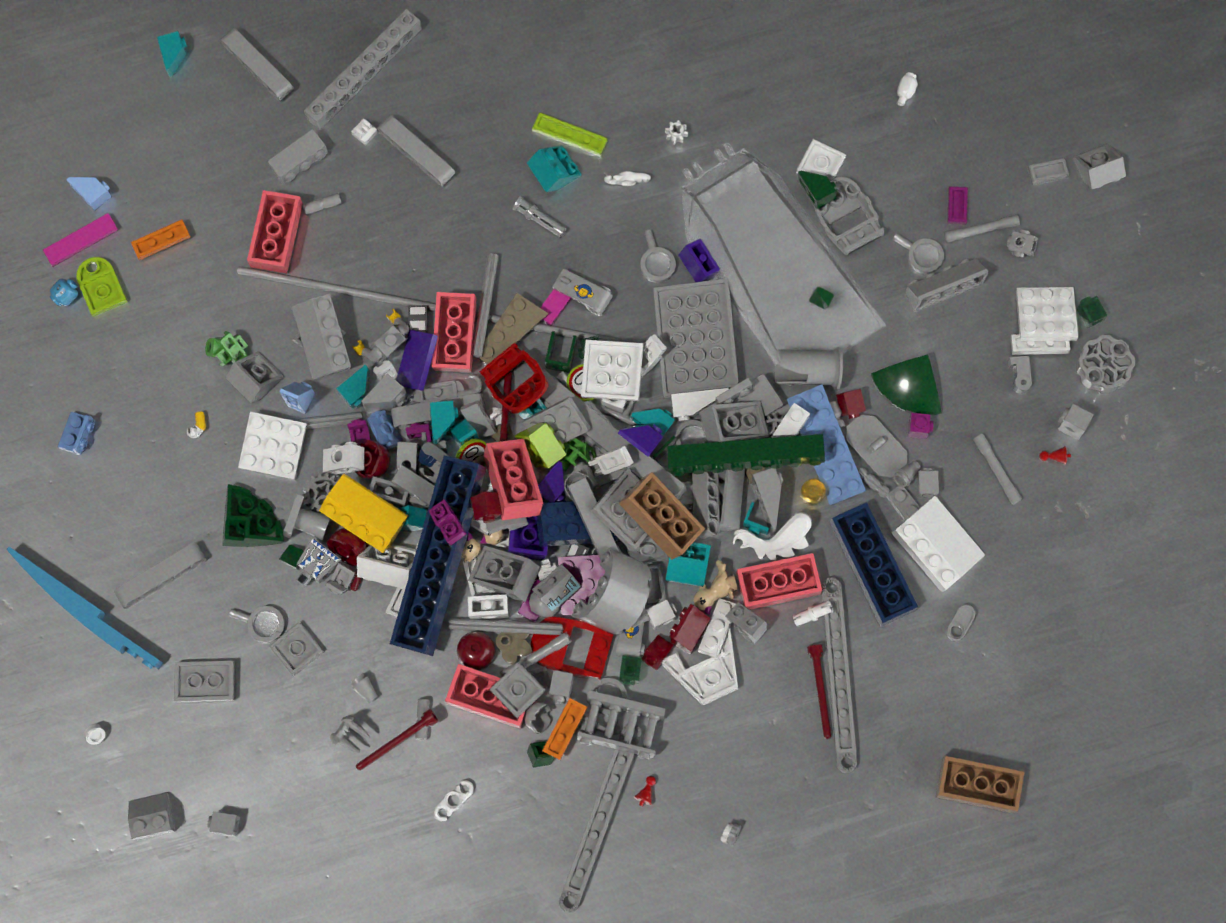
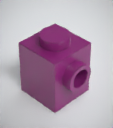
(919, 425)

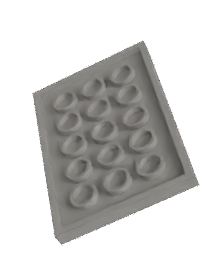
(698, 335)

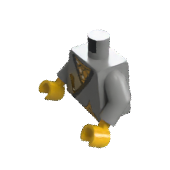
(387, 342)

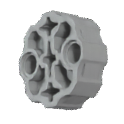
(1093, 363)

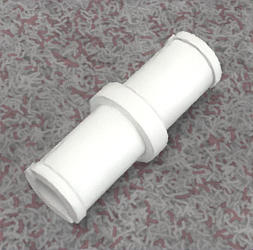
(813, 613)

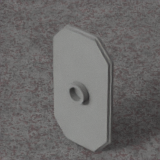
(876, 445)

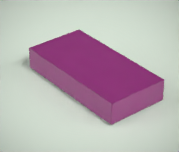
(957, 205)

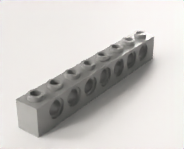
(363, 69)

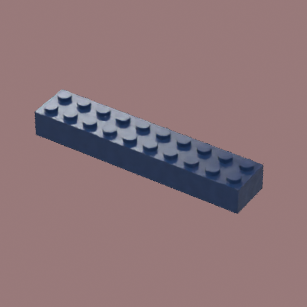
(436, 560)

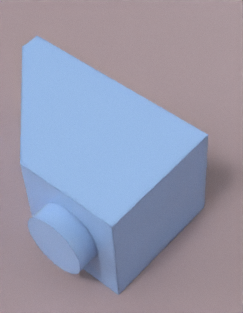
(91, 190)

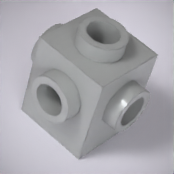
(1026, 248)

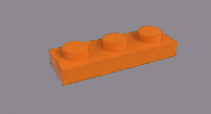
(160, 239)
(565, 729)

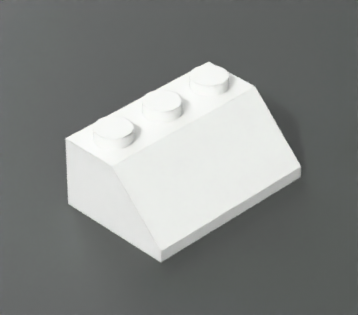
(388, 567)

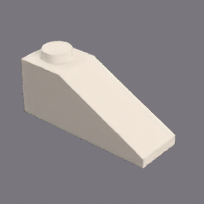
(691, 403)
(792, 422)

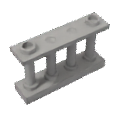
(634, 709)

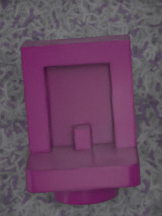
(416, 429)
(359, 431)

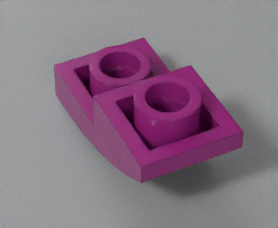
(447, 522)

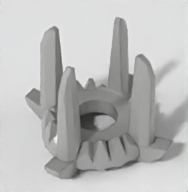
(337, 737)

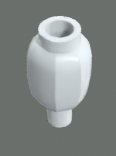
(906, 88)

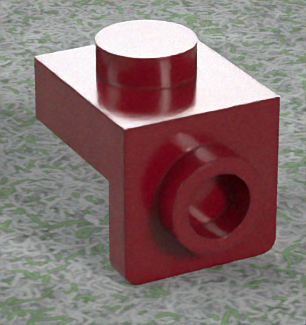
(657, 652)

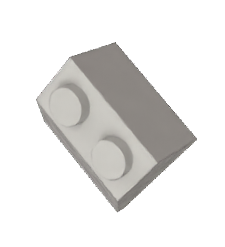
(1100, 166)
(253, 376)
(385, 396)
(150, 817)

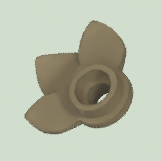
(515, 647)

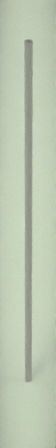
(401, 301)

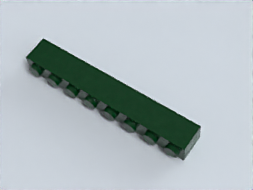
(746, 454)

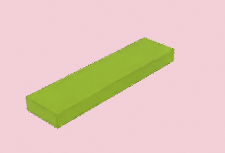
(569, 134)

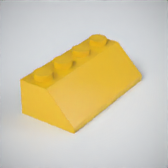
(363, 513)

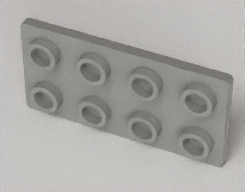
(750, 391)

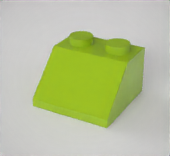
(542, 445)

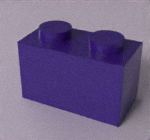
(699, 261)

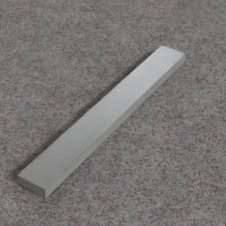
(597, 530)

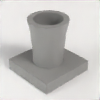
(305, 520)

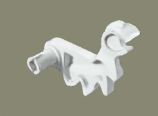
(782, 543)

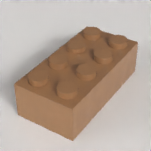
(661, 516)
(980, 784)

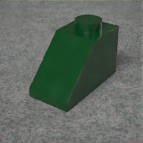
(817, 188)

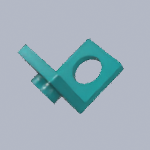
(752, 526)

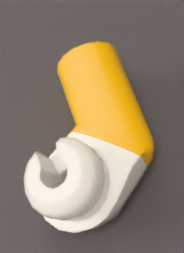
(199, 427)

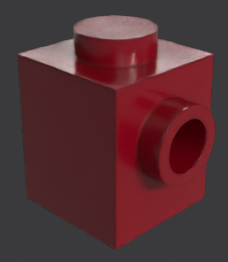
(851, 403)
(486, 506)

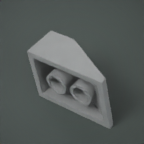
(734, 422)
(767, 489)
(504, 573)

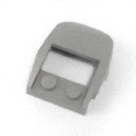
(848, 200)

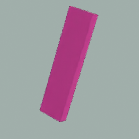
(80, 239)

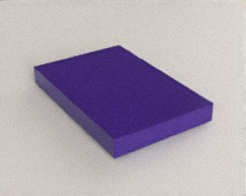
(416, 360)

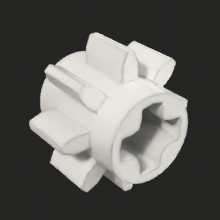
(677, 127)
(546, 568)

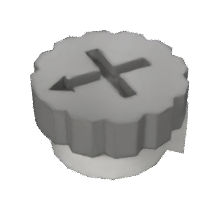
(731, 833)

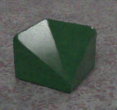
(821, 297)
(291, 556)
(537, 756)

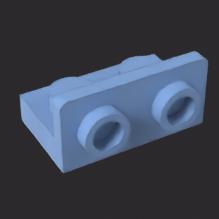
(76, 433)

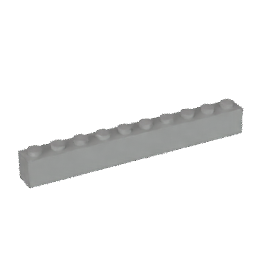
(607, 438)

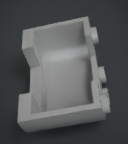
(619, 594)

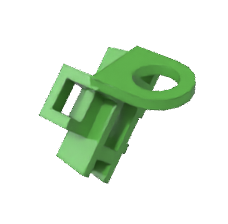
(219, 346)
(577, 448)

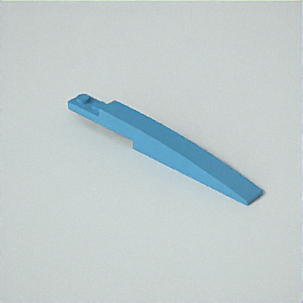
(84, 611)

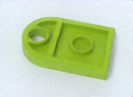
(101, 287)

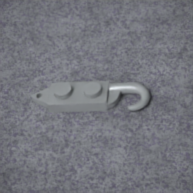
(445, 390)

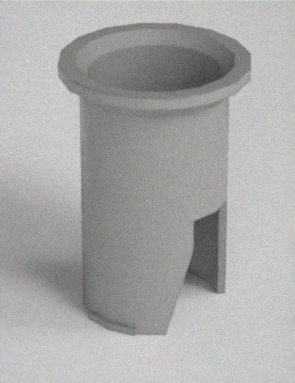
(810, 367)

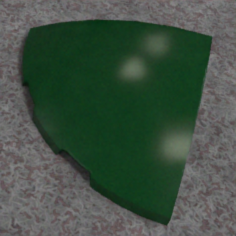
(909, 386)
(249, 520)

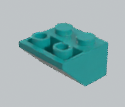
(553, 168)
(690, 566)

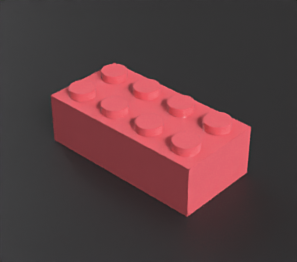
(275, 231)
(455, 331)
(513, 479)
(779, 581)
(472, 693)

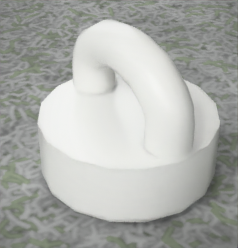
(495, 415)
(94, 734)

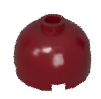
(376, 460)
(346, 545)
(476, 650)

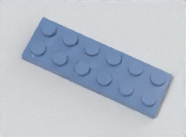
(839, 470)

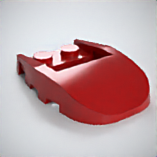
(524, 394)
(596, 655)

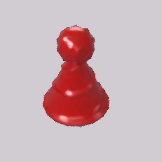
(1059, 455)
(644, 795)

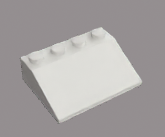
(938, 544)

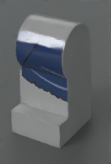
(1022, 373)
(432, 457)

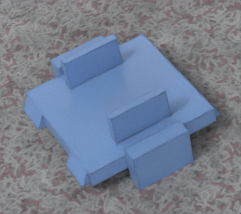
(383, 429)

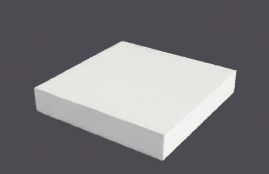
(821, 160)

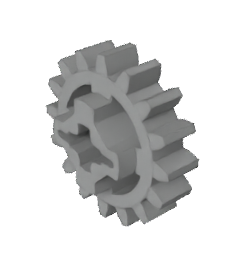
(317, 488)

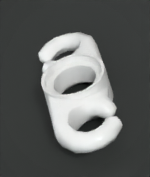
(627, 178)
(462, 798)

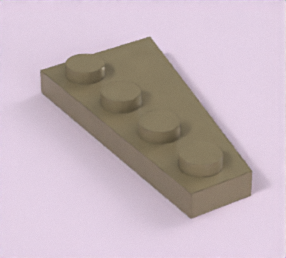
(513, 325)

